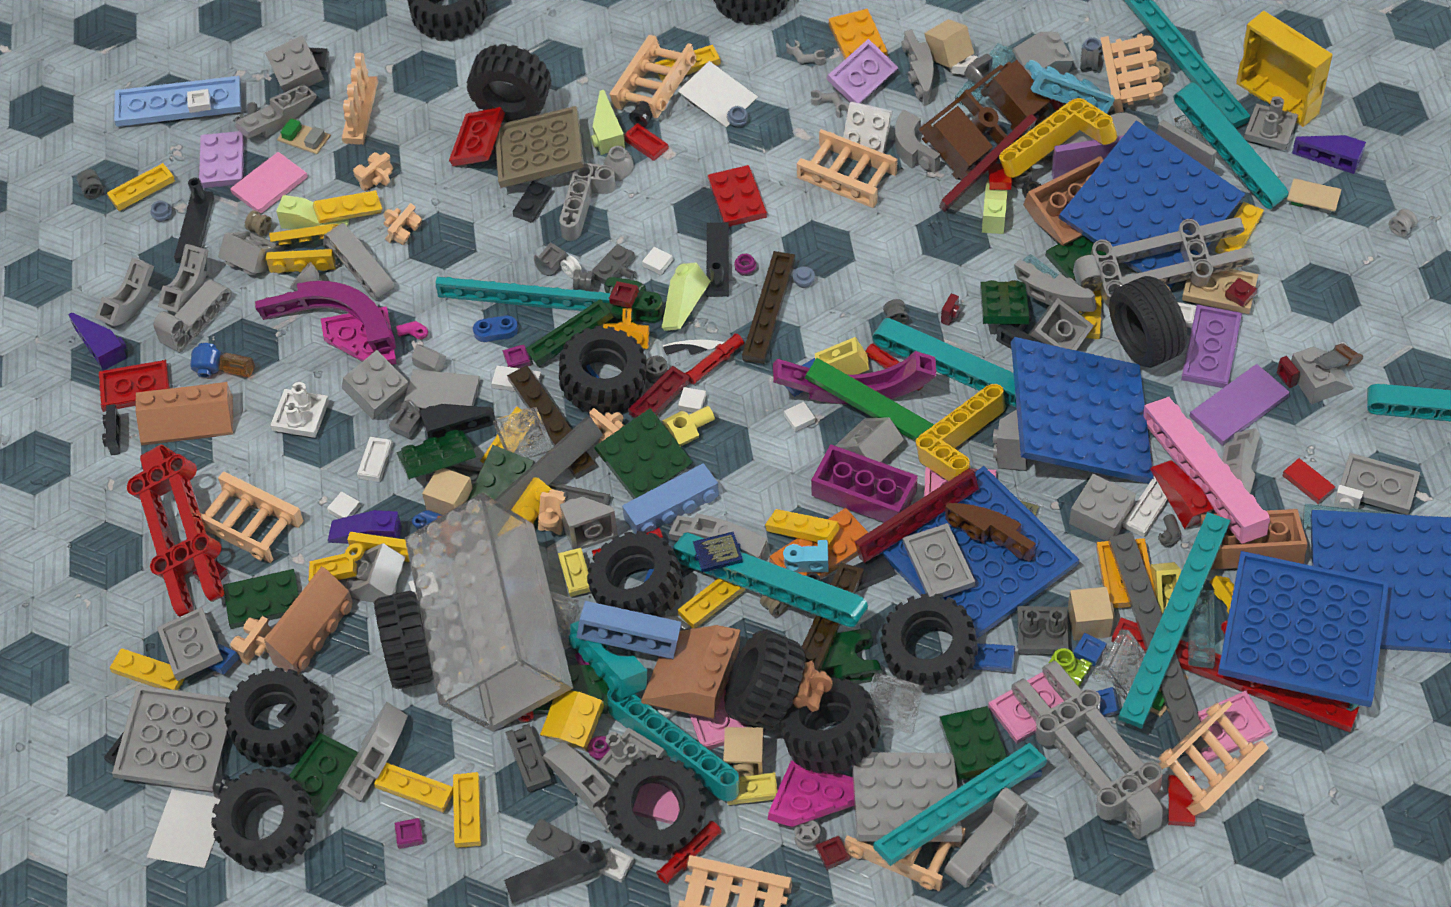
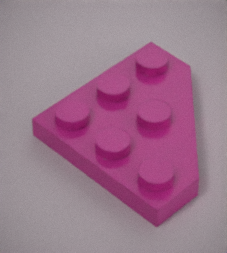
(350, 336)
(810, 795)

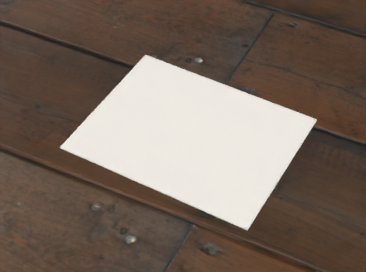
(716, 92)
(185, 829)

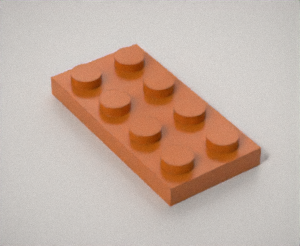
(840, 549)

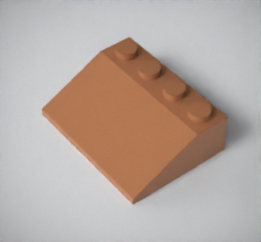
(1051, 198)
(697, 673)

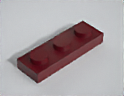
(661, 392)

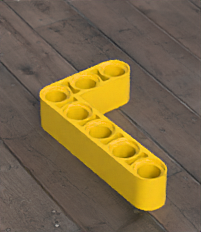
(1055, 130)
(938, 443)

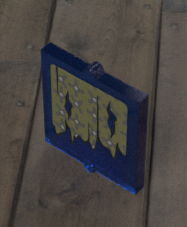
(717, 551)

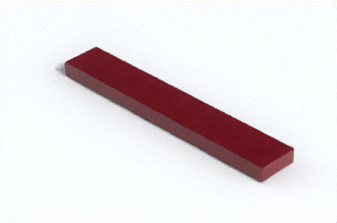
(975, 174)
(916, 515)

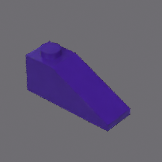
(1334, 151)
(100, 341)
(372, 522)

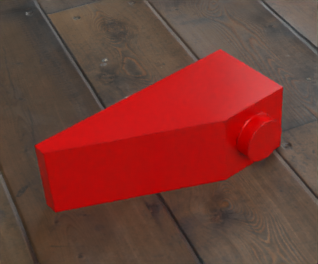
(1182, 493)

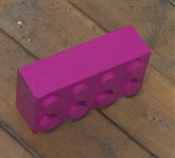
(863, 484)

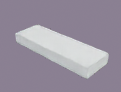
(1146, 509)

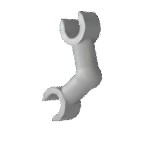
(818, 56)
(827, 97)

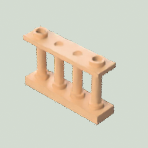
(641, 65)
(846, 185)
(255, 497)
(1233, 767)
(927, 878)

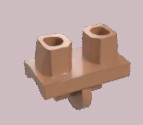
(811, 687)

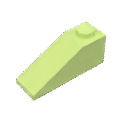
(606, 126)
(994, 210)
(299, 213)
(683, 294)

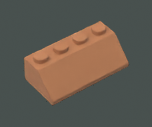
(184, 413)
(1283, 541)
(308, 622)

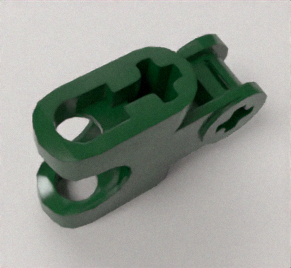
(642, 305)
(842, 658)

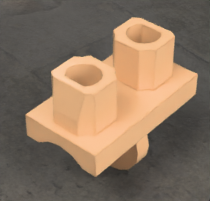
(375, 173)
(396, 230)
(607, 424)
(550, 512)
(254, 643)

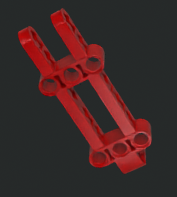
(162, 473)

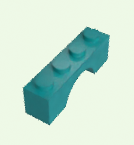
(621, 673)

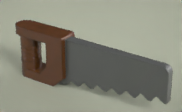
(1339, 356)

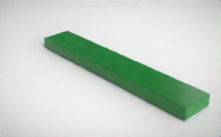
(866, 399)

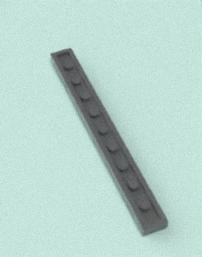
(1147, 616)

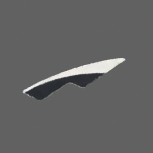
(693, 346)

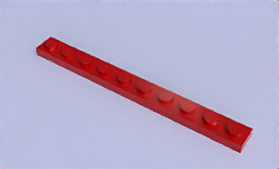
(1319, 708)

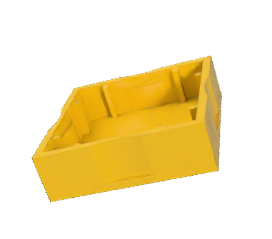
(1284, 65)

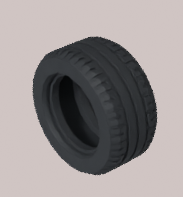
(1148, 321)

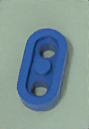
(495, 328)

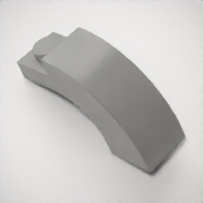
(909, 148)
(187, 281)
(129, 297)

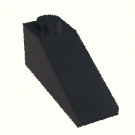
(449, 417)

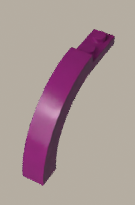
(335, 296)
(890, 382)

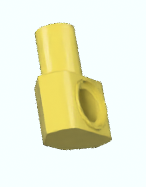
(688, 423)

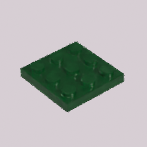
(435, 454)
(643, 454)

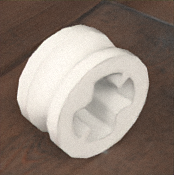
(570, 265)

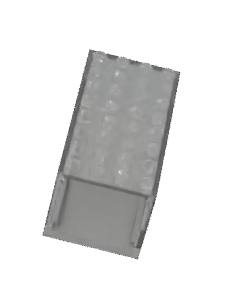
(487, 613)

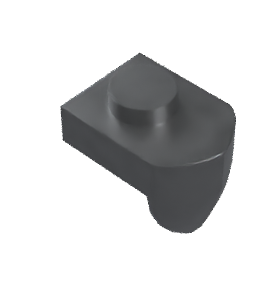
(979, 69)
(550, 259)
(406, 419)

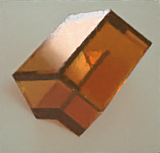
(228, 358)

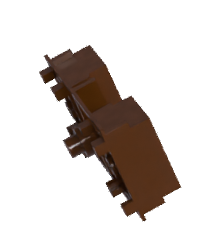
(963, 140)

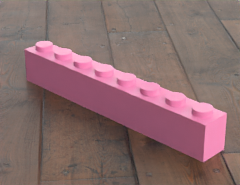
(1205, 467)

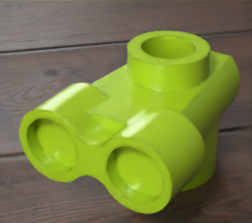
(1073, 667)

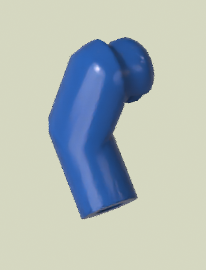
(424, 518)

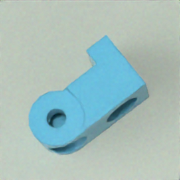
(807, 557)

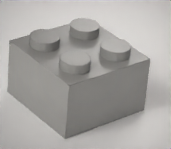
(294, 64)
(374, 384)
(1102, 508)

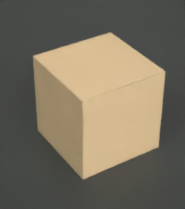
(949, 43)
(446, 491)
(1090, 612)
(744, 750)

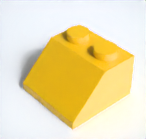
(573, 719)

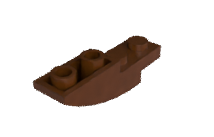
(985, 523)

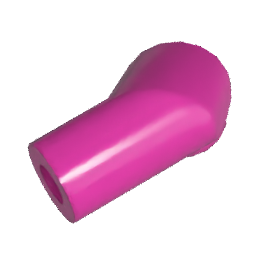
(413, 328)

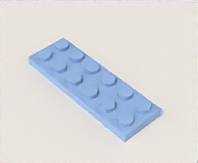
(171, 102)

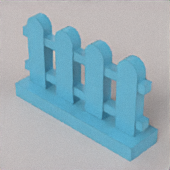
(1066, 87)

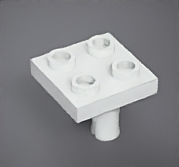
(868, 126)
(299, 411)

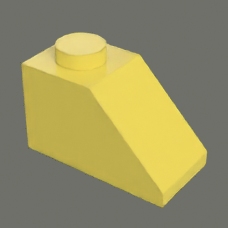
(846, 357)
(1164, 580)

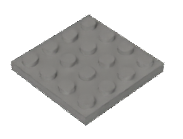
(173, 739)
(898, 787)

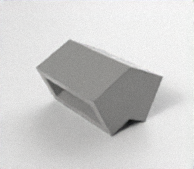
(427, 358)

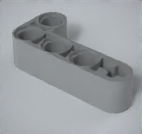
(584, 182)
(358, 261)
(193, 317)
(990, 837)

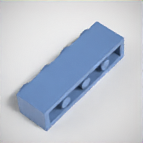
(671, 499)
(628, 629)

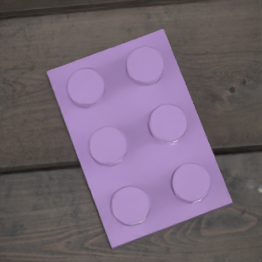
(862, 72)
(221, 159)

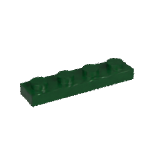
(553, 342)

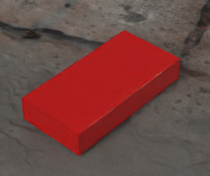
(645, 142)
(998, 179)
(1308, 481)
(1178, 800)

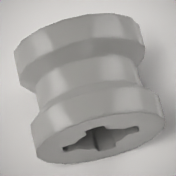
(1403, 222)
(807, 829)

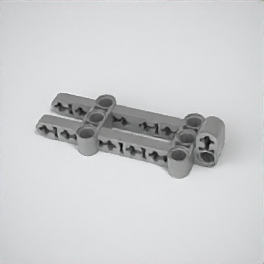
(1090, 268)
(1141, 805)

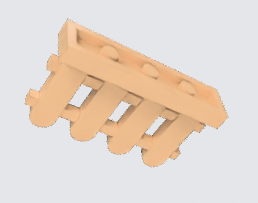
(1134, 77)
(359, 103)
(723, 887)

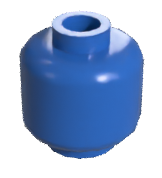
(205, 360)

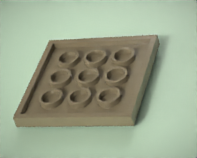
(539, 147)

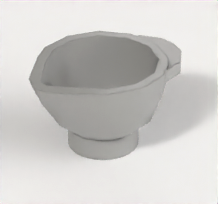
(620, 161)
(309, 273)

